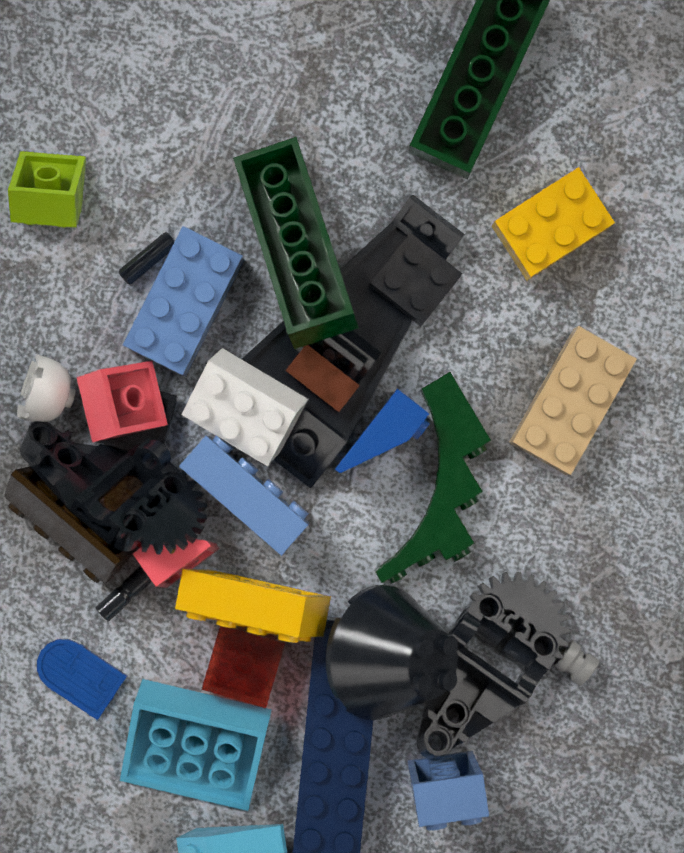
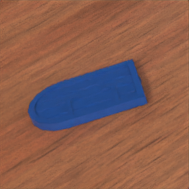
(79, 675)

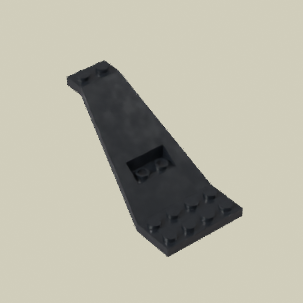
(370, 348)

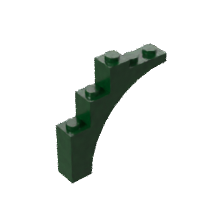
(457, 435)

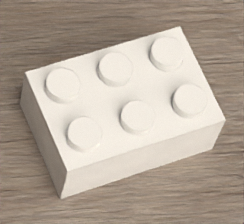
(244, 406)

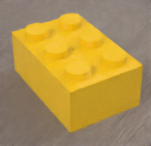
(552, 223)

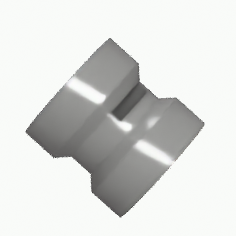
(576, 663)

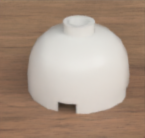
(45, 391)

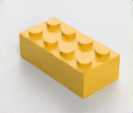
(252, 604)

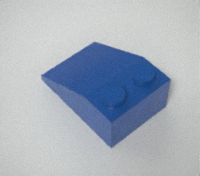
(391, 427)

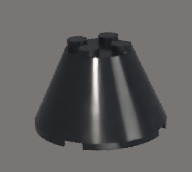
(388, 654)

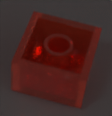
(243, 665)

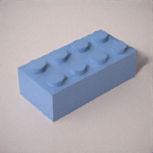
(184, 301)
(244, 494)
(448, 790)

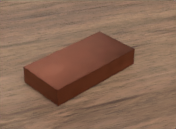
(322, 378)

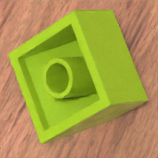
(47, 189)

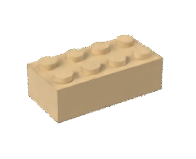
(572, 400)

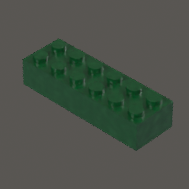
(476, 83)
(295, 243)

